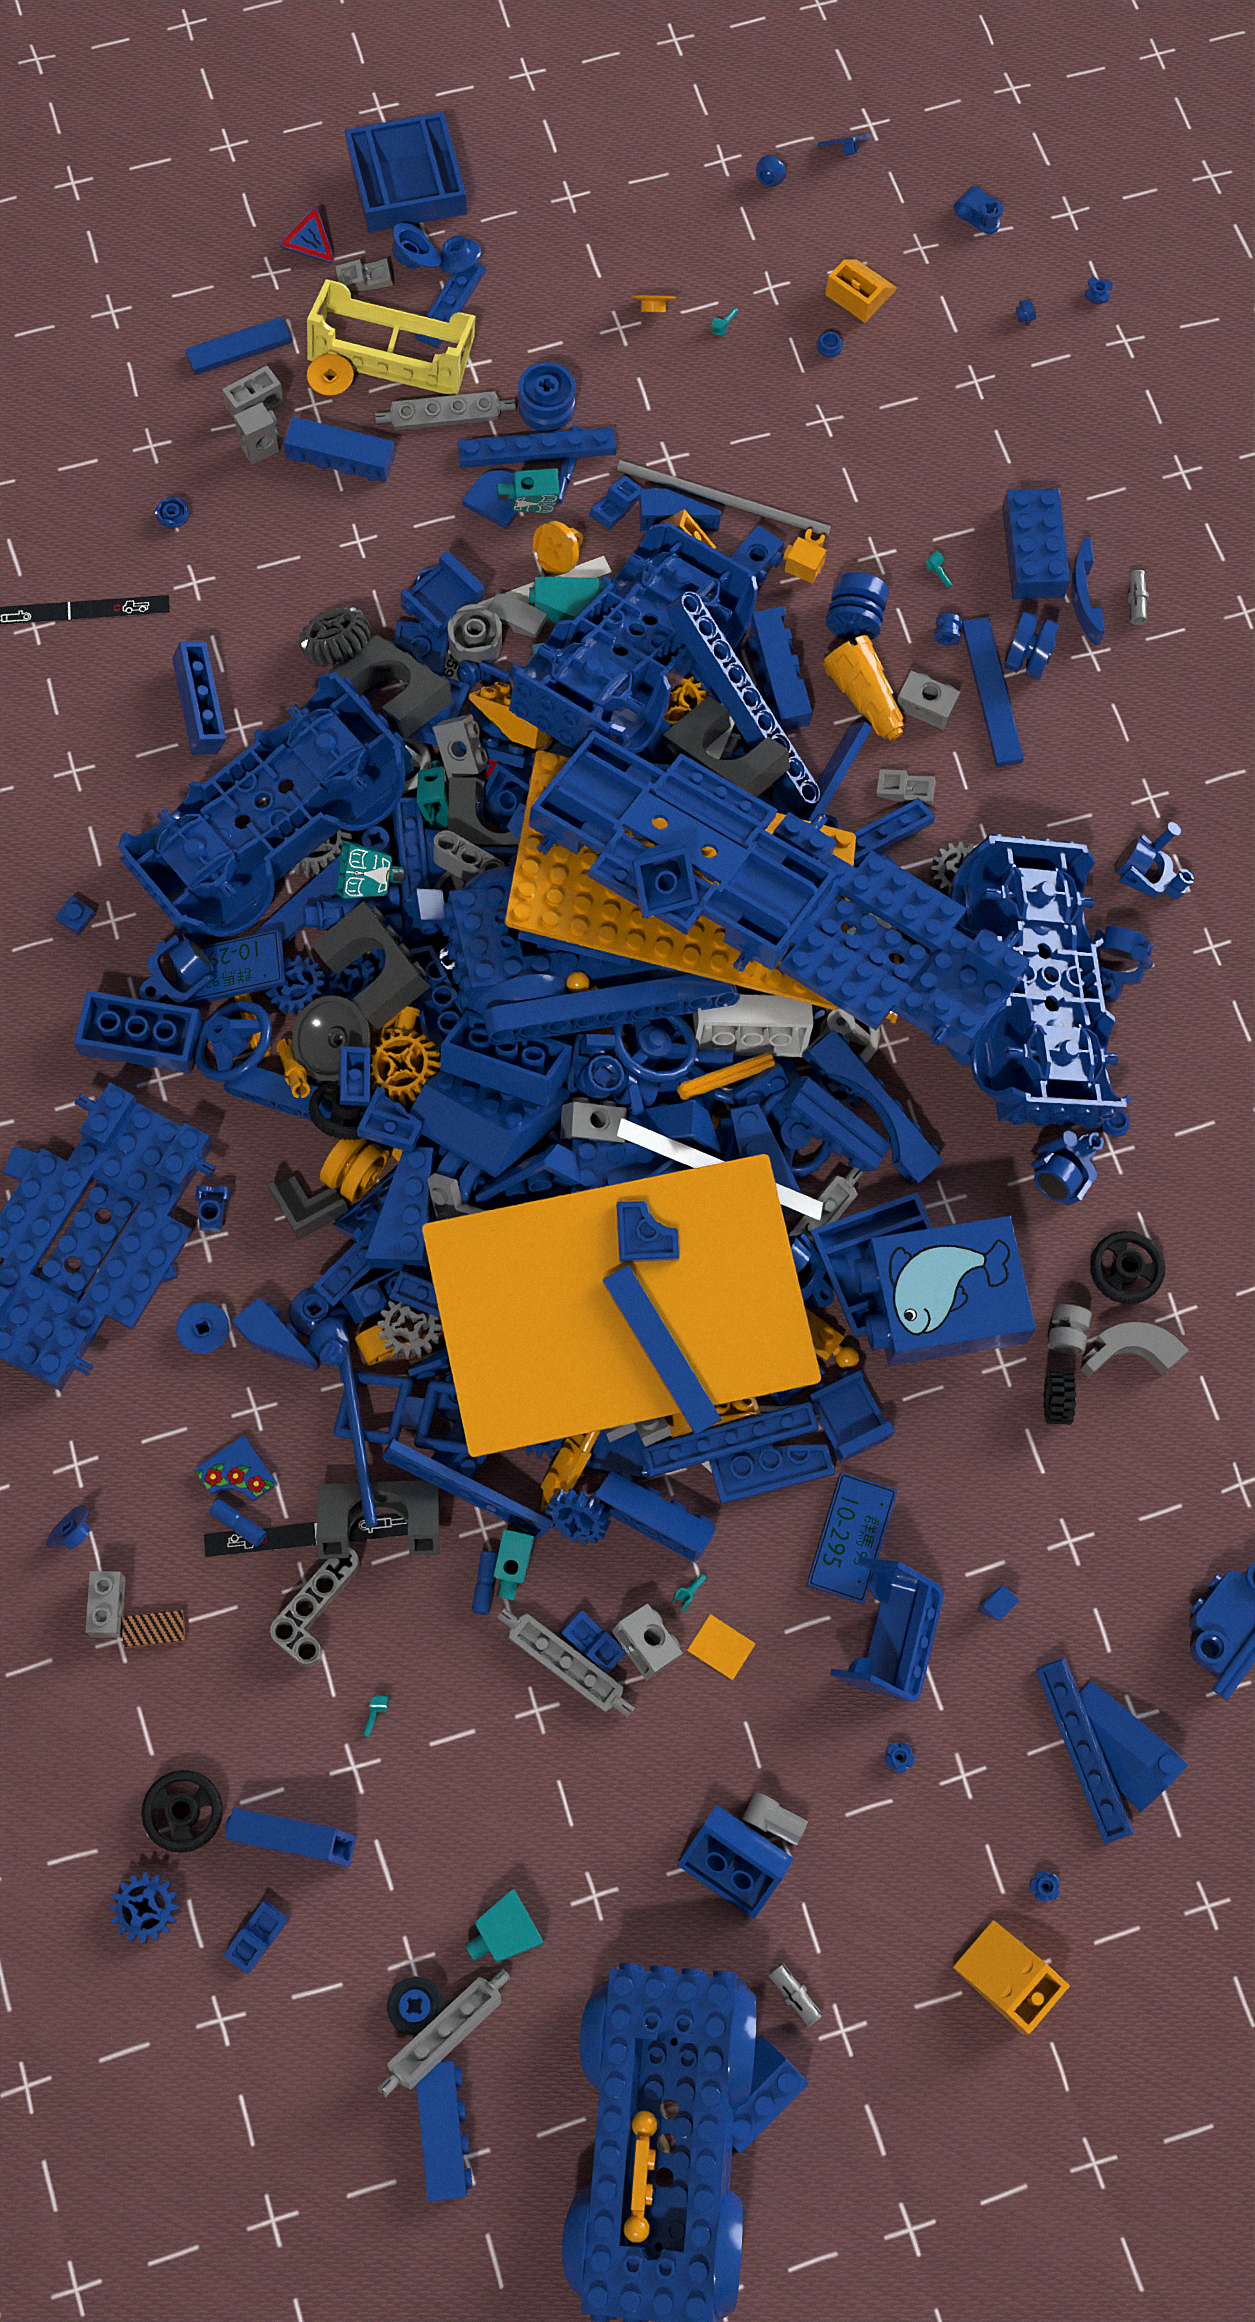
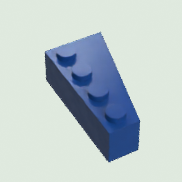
(778, 669)
(438, 1003)
(408, 1206)

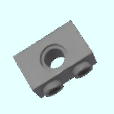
(257, 433)
(934, 712)
(456, 761)
(577, 1122)
(105, 1604)
(647, 1658)

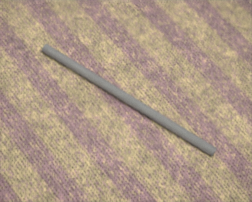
(724, 498)

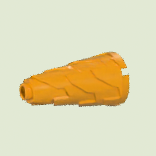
(861, 678)

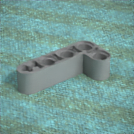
(320, 1601)

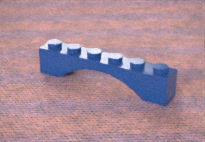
(910, 1151)

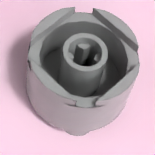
(475, 635)

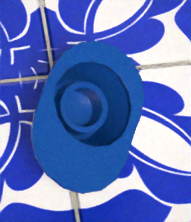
(413, 248)

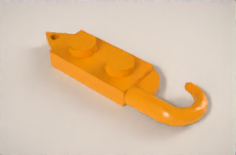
(567, 1466)

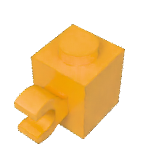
(805, 557)

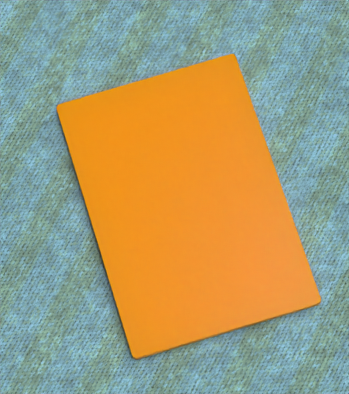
(560, 901)
(547, 1349)

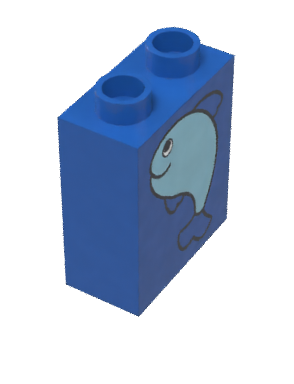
(945, 1291)

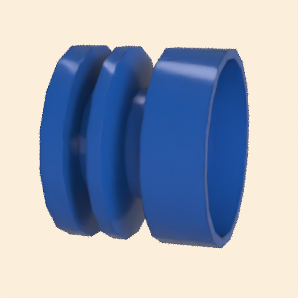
(857, 605)

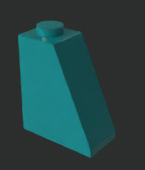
(563, 596)

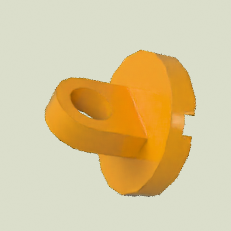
(557, 547)

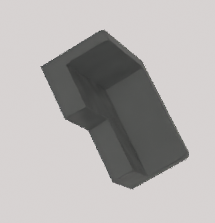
(306, 1214)

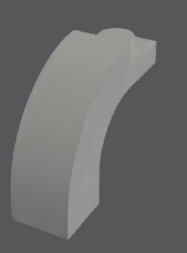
(1138, 1338)

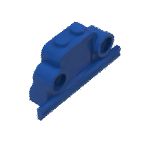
(1226, 1629)

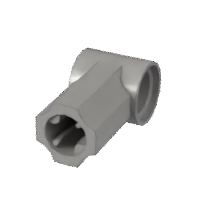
(768, 1816)

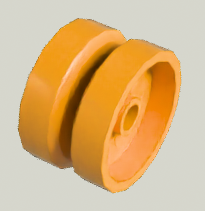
(354, 1167)

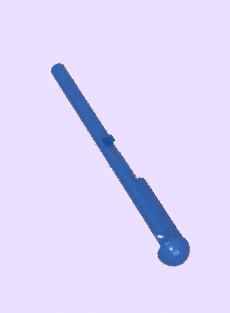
(356, 1430)

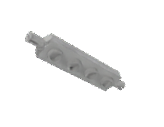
(445, 411)
(835, 1198)
(566, 1663)
(444, 2033)

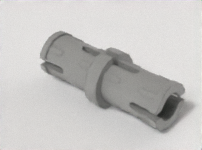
(1138, 597)
(795, 1995)

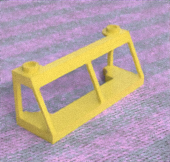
(440, 376)

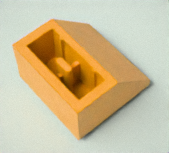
(858, 289)

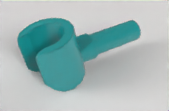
(720, 326)
(933, 564)
(686, 1595)
(377, 1704)

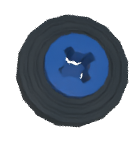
(424, 2005)

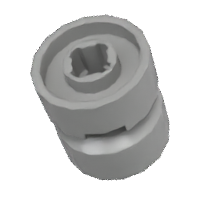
(1069, 1329)

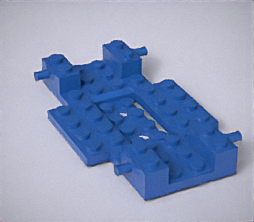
(762, 879)
(942, 994)
(136, 1162)

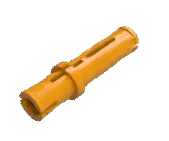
(295, 1074)

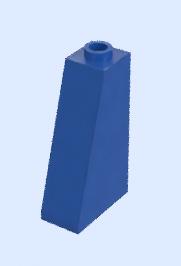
(290, 1837)

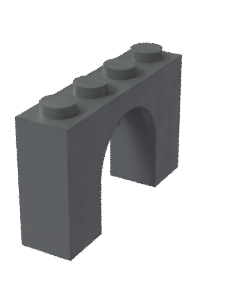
(383, 661)
(706, 724)
(467, 814)
(400, 978)
(412, 1500)

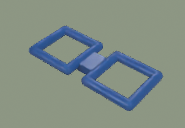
(408, 1413)

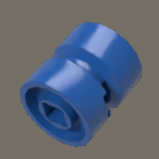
(600, 1078)

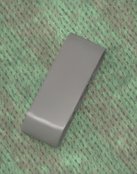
(454, 852)

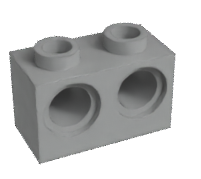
(252, 390)

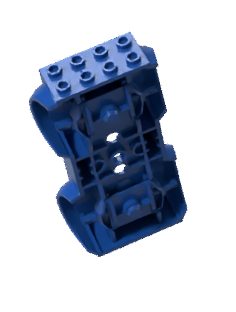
(584, 686)
(223, 877)
(503, 970)
(1028, 1058)
(644, 2044)

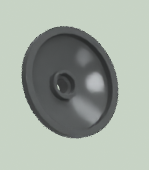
(318, 1034)

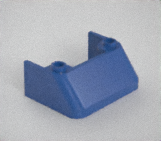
(901, 1632)

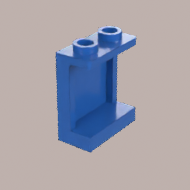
(442, 594)
(849, 1415)
(618, 1455)

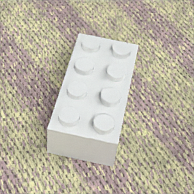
(756, 1026)

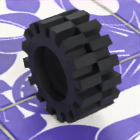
(1059, 1397)

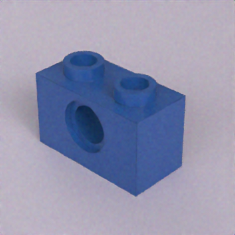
(760, 546)
(421, 916)

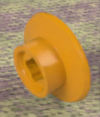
(653, 303)
(326, 366)

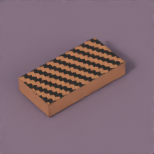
(153, 1629)

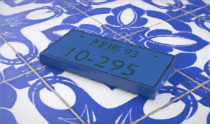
(239, 968)
(851, 1531)

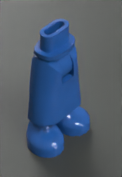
(331, 911)

